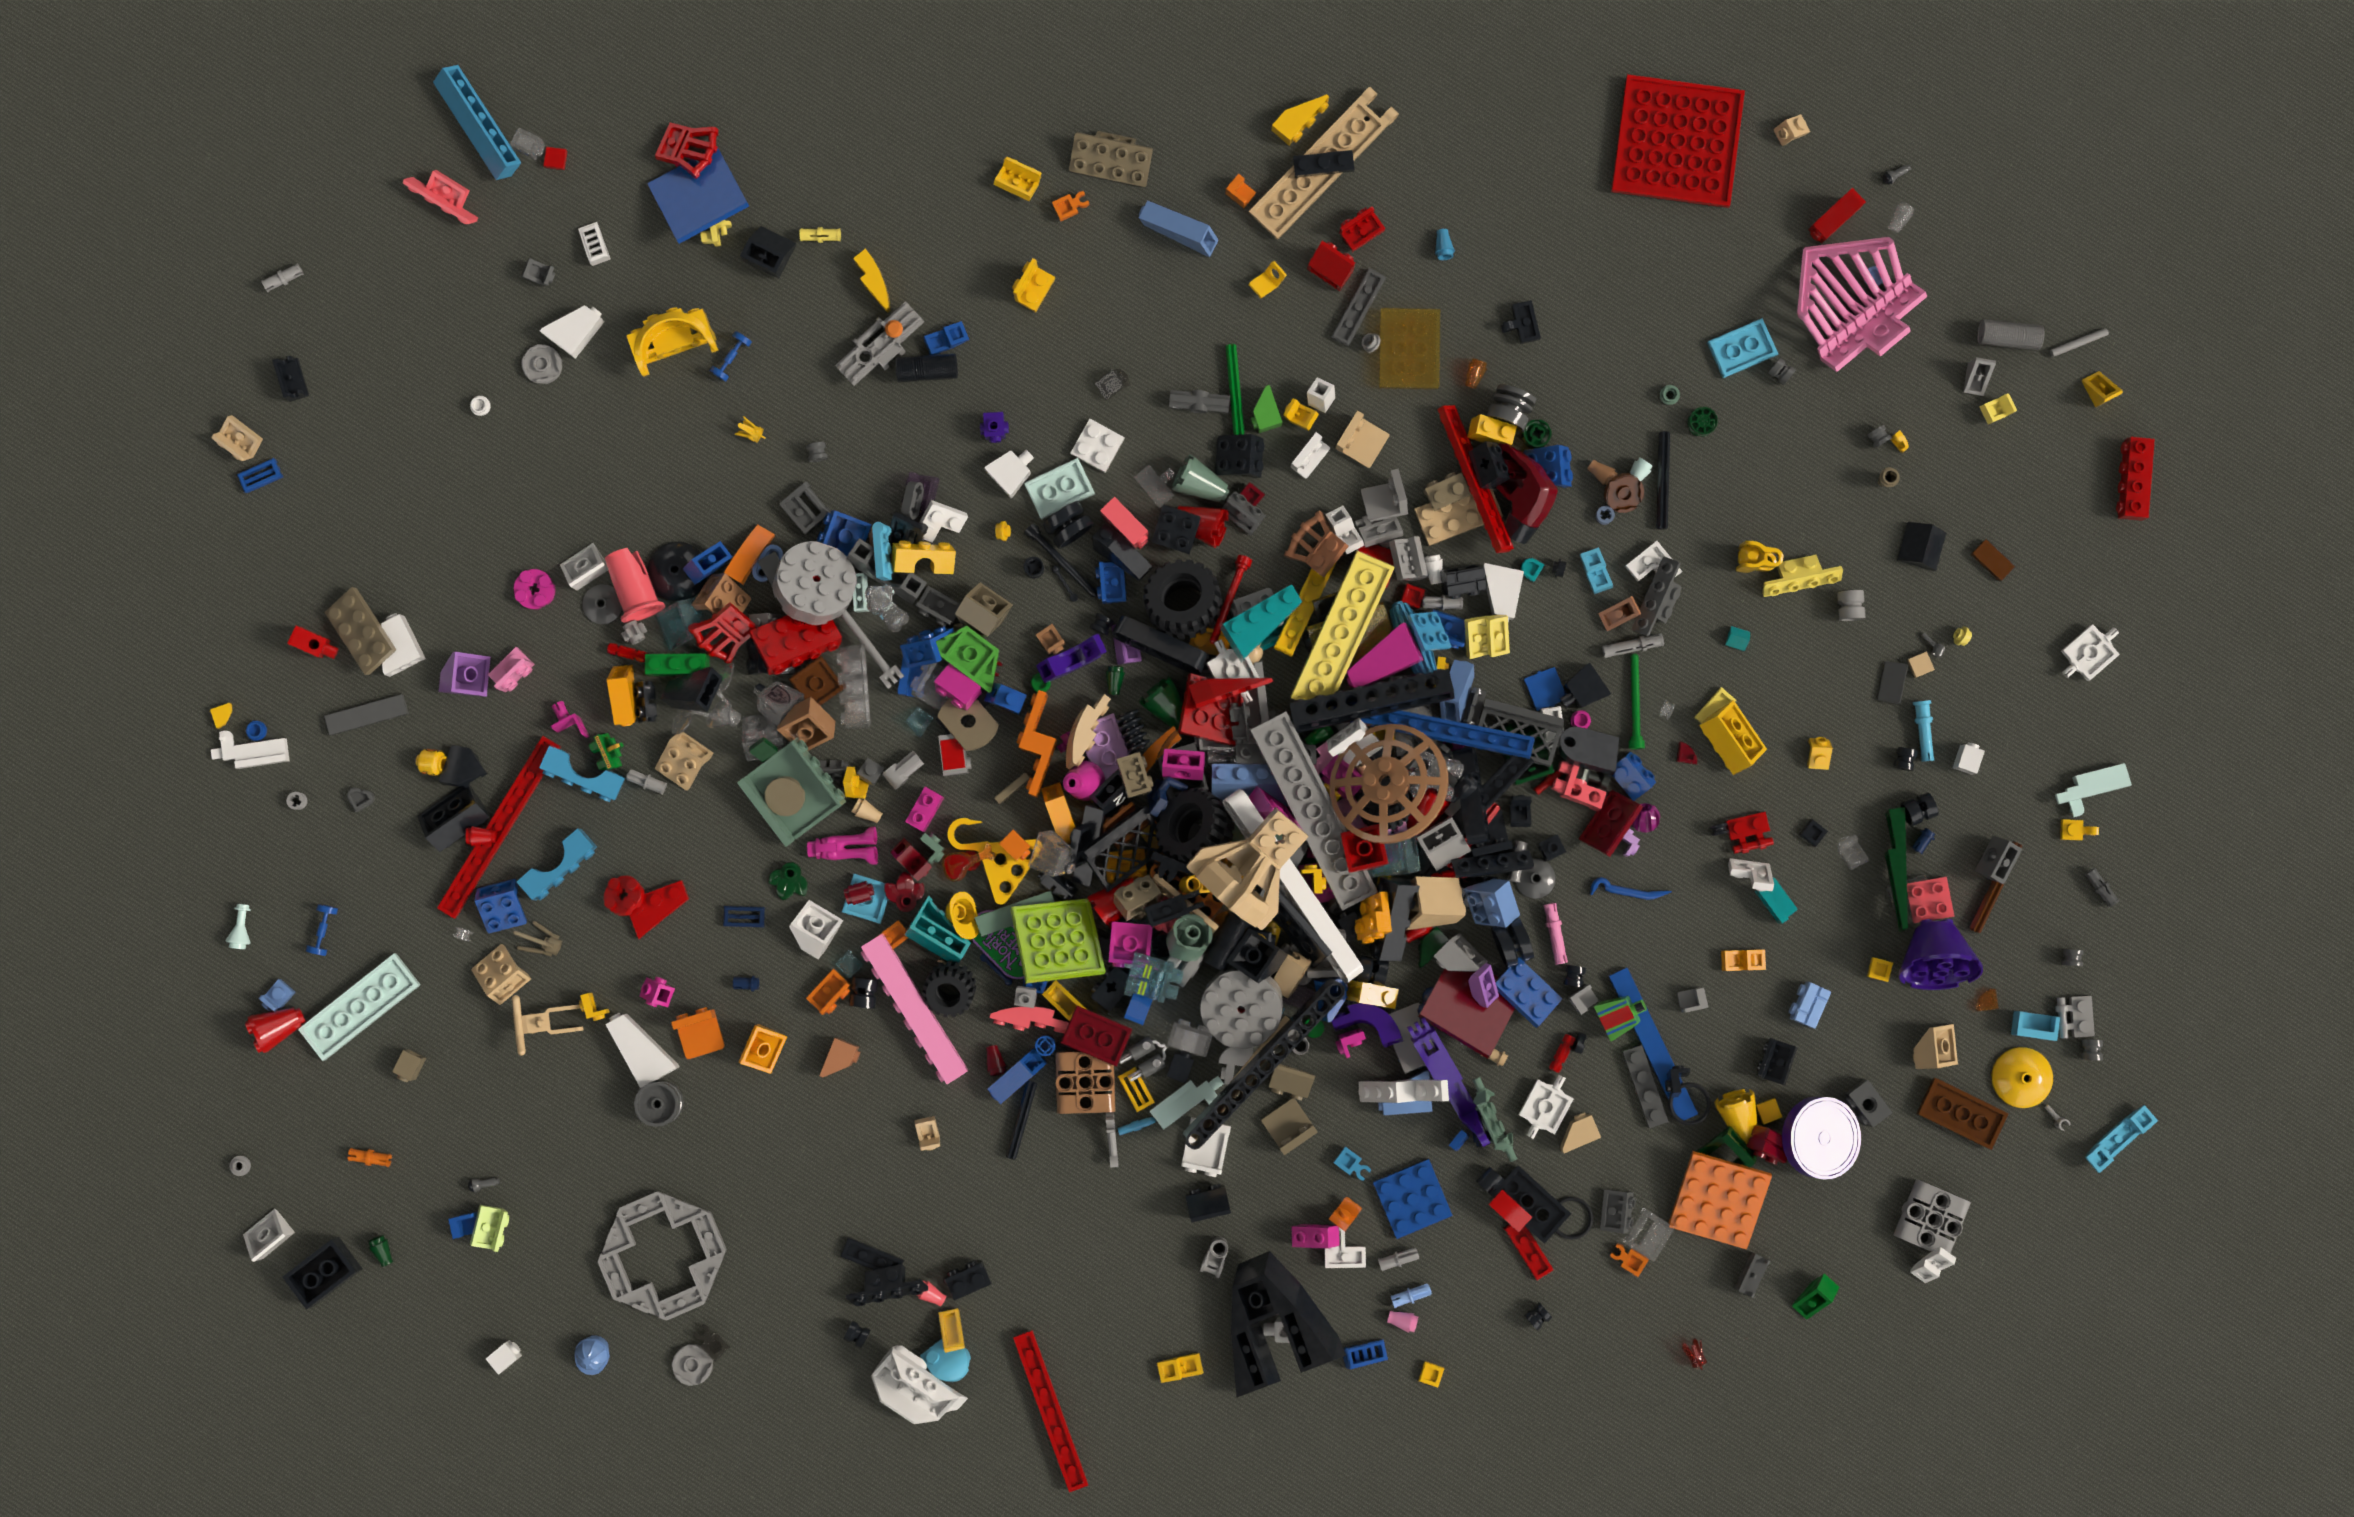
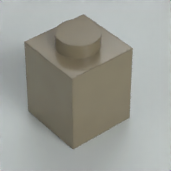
(408, 1065)

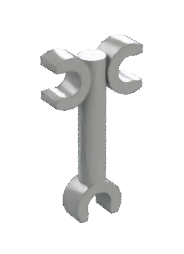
(1110, 1124)

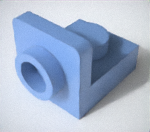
(277, 996)

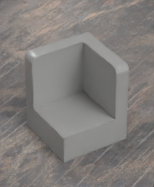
(1583, 999)
(1692, 999)

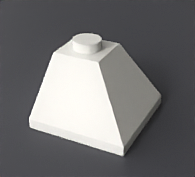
(814, 928)

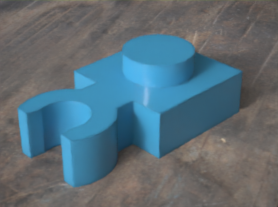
(1349, 1162)

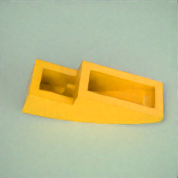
(873, 279)
(1062, 999)

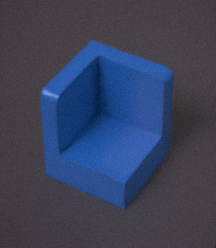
(462, 1224)

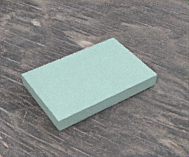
(1059, 488)

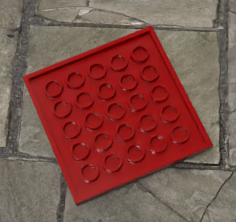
(1678, 141)

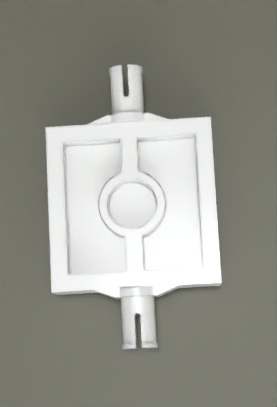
(2090, 652)
(1228, 666)
(1545, 1106)

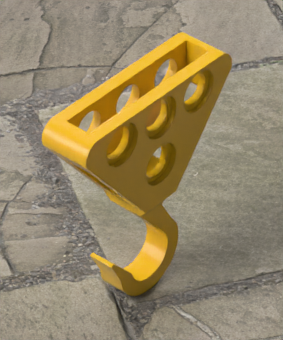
(996, 873)

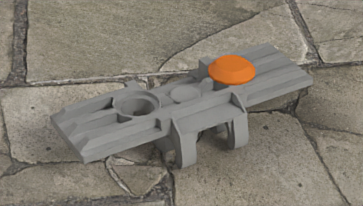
(884, 347)

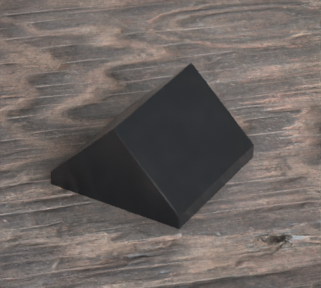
(1922, 545)

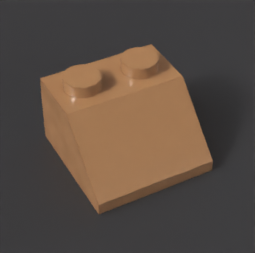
(808, 723)

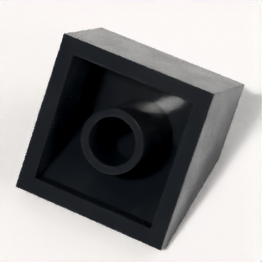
(1207, 1203)

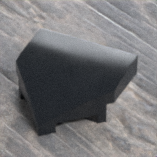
(461, 767)

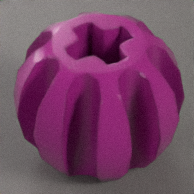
(1647, 819)

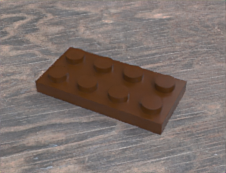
(1962, 1113)

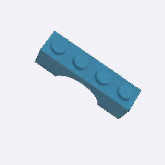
(558, 763)
(576, 848)

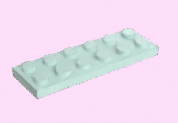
(359, 1007)

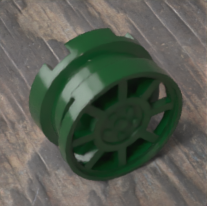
(1702, 421)
(1536, 434)

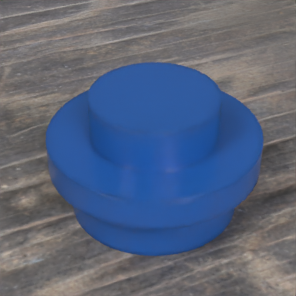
(256, 730)

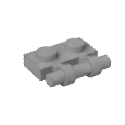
(1378, 531)
(2081, 1016)

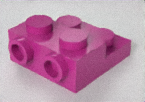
(1128, 939)

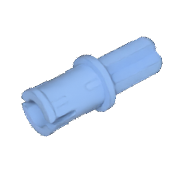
(1411, 1295)

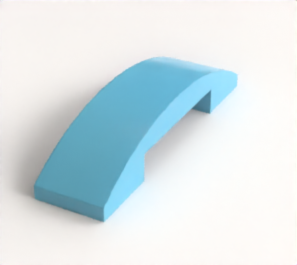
(2119, 1137)

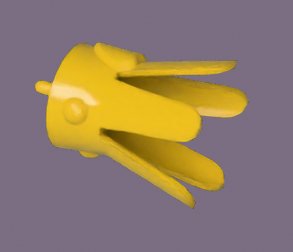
(752, 432)

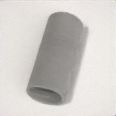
(2007, 333)

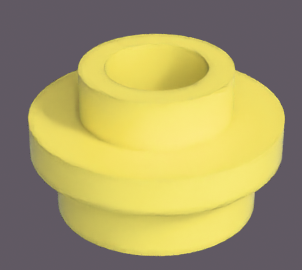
(1962, 636)

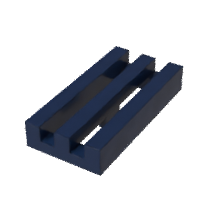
(761, 916)

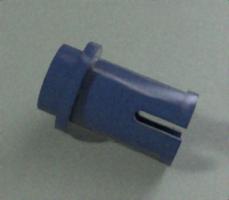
(1923, 840)
(747, 983)

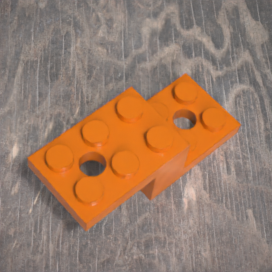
(1037, 743)

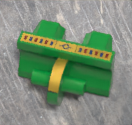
(609, 751)

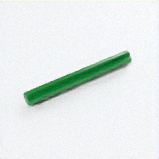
(1234, 387)

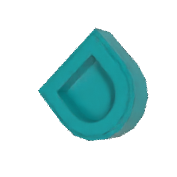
(1531, 568)

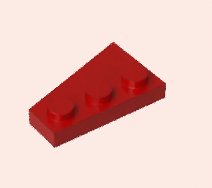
(657, 906)

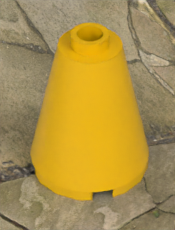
(1739, 1111)

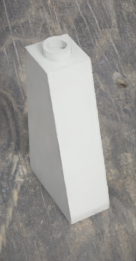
(642, 1054)

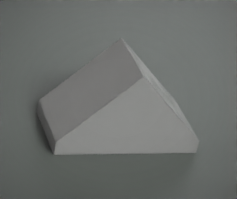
(1978, 375)

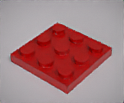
(1210, 721)

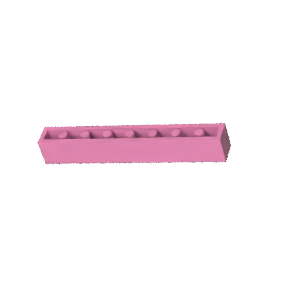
(912, 1005)

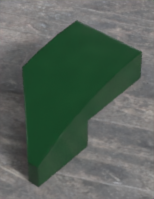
(1431, 945)

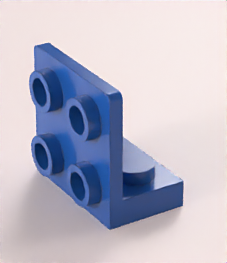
(923, 648)
(500, 906)

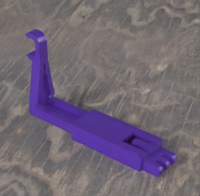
(1443, 1068)

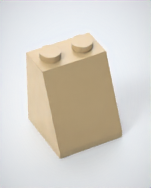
(1436, 902)

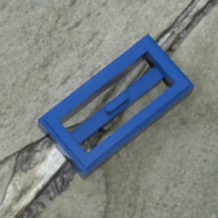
(272, 462)

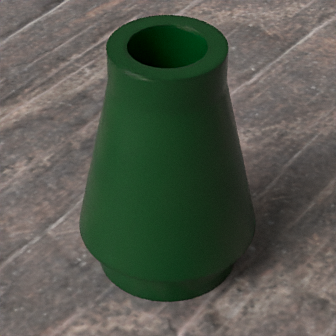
(1114, 679)
(380, 1248)

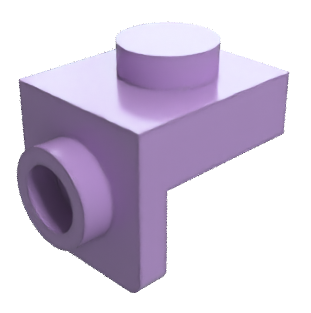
(1633, 843)

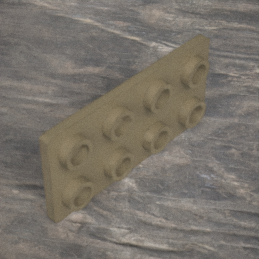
(1111, 158)

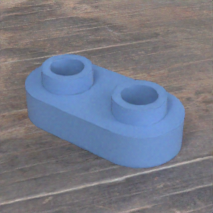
(768, 550)

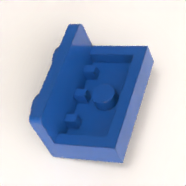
(1112, 583)
(1453, 627)
(1633, 776)

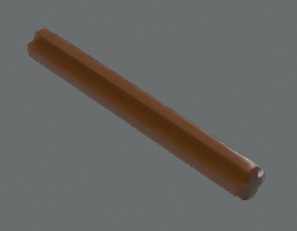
(1987, 904)

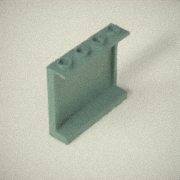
(820, 793)

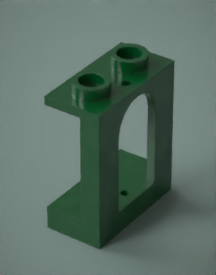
(1735, 1142)

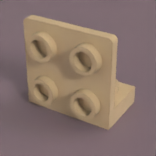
(1362, 440)
(683, 760)
(500, 975)

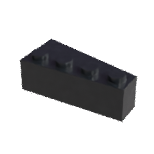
(1400, 902)

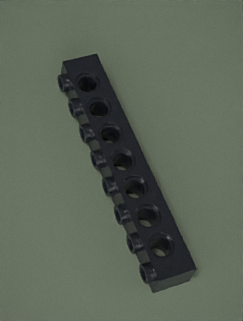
(1382, 705)

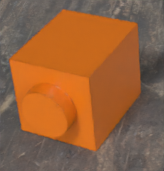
(1016, 846)

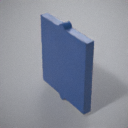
(1545, 688)

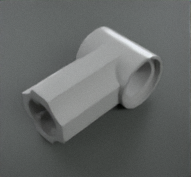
(899, 772)

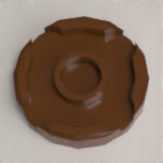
(1624, 492)

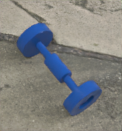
(730, 356)
(321, 930)

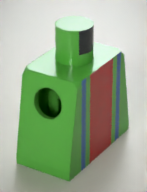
(1619, 1015)

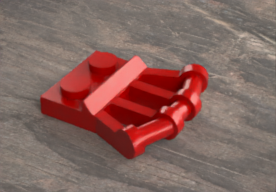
(676, 144)
(730, 622)

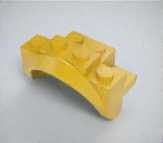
(670, 335)

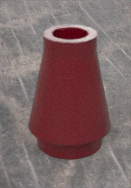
(995, 1061)

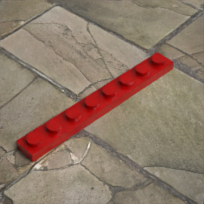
(1483, 497)
(1050, 1411)

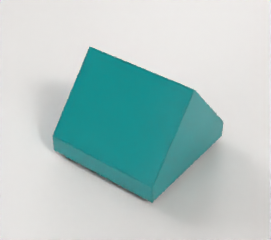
(1738, 638)

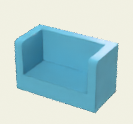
(2035, 1025)

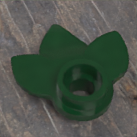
(788, 884)

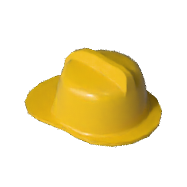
(961, 913)

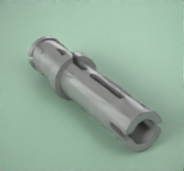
(1642, 643)

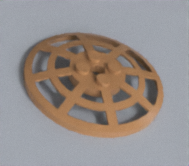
(1395, 790)

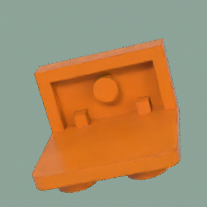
(699, 1033)

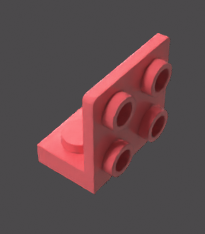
(1930, 899)

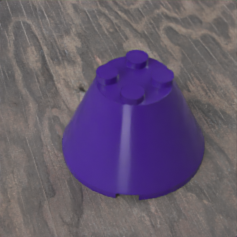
(1939, 957)

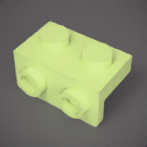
(489, 1227)

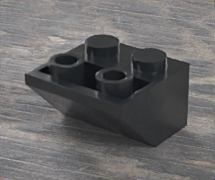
(768, 251)

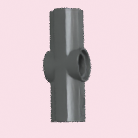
(1199, 401)

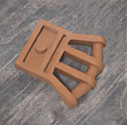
(1326, 551)

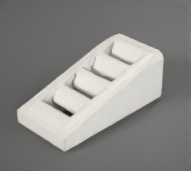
(598, 258)

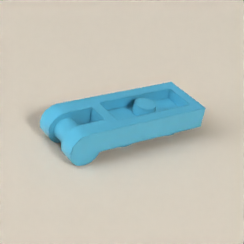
(882, 551)

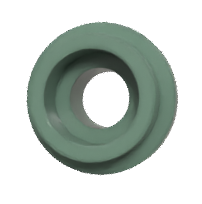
(1672, 389)

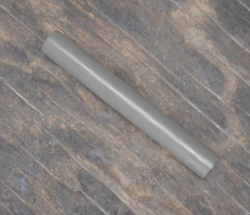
(2079, 342)

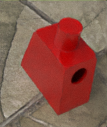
(305, 639)

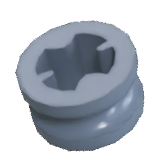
(1603, 509)

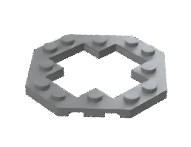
(621, 1238)

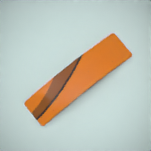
(1156, 750)

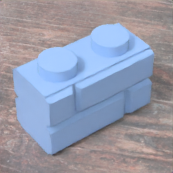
(1809, 1004)

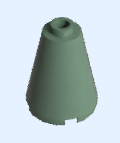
(1199, 481)

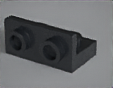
(967, 1280)

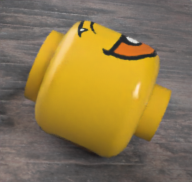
(431, 762)

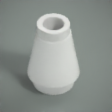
(1434, 565)

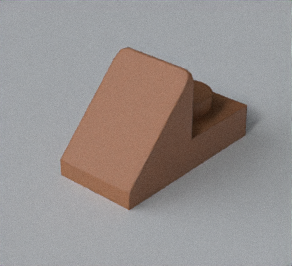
(1619, 613)

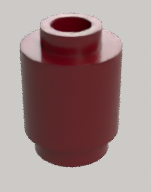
(859, 893)

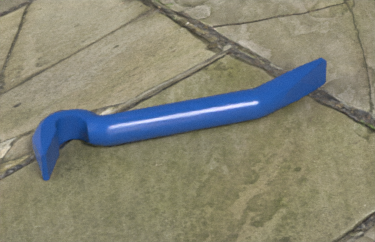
(1626, 891)

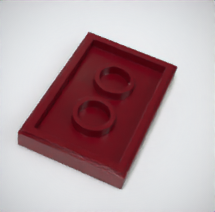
(1610, 823)
(1096, 1035)

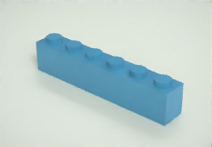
(477, 122)

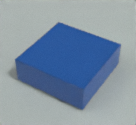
(1459, 1140)

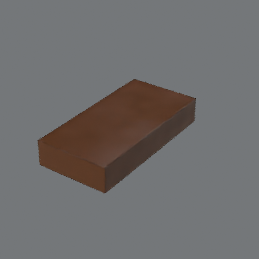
(1992, 560)

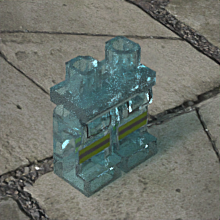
(1152, 978)

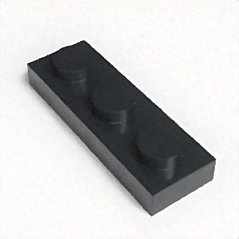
(1323, 163)

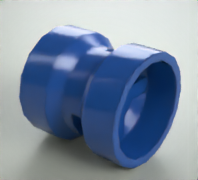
(1045, 1045)

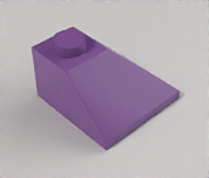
(465, 674)

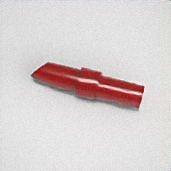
(1548, 781)

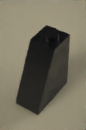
(693, 690)

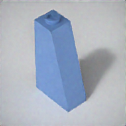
(1179, 228)

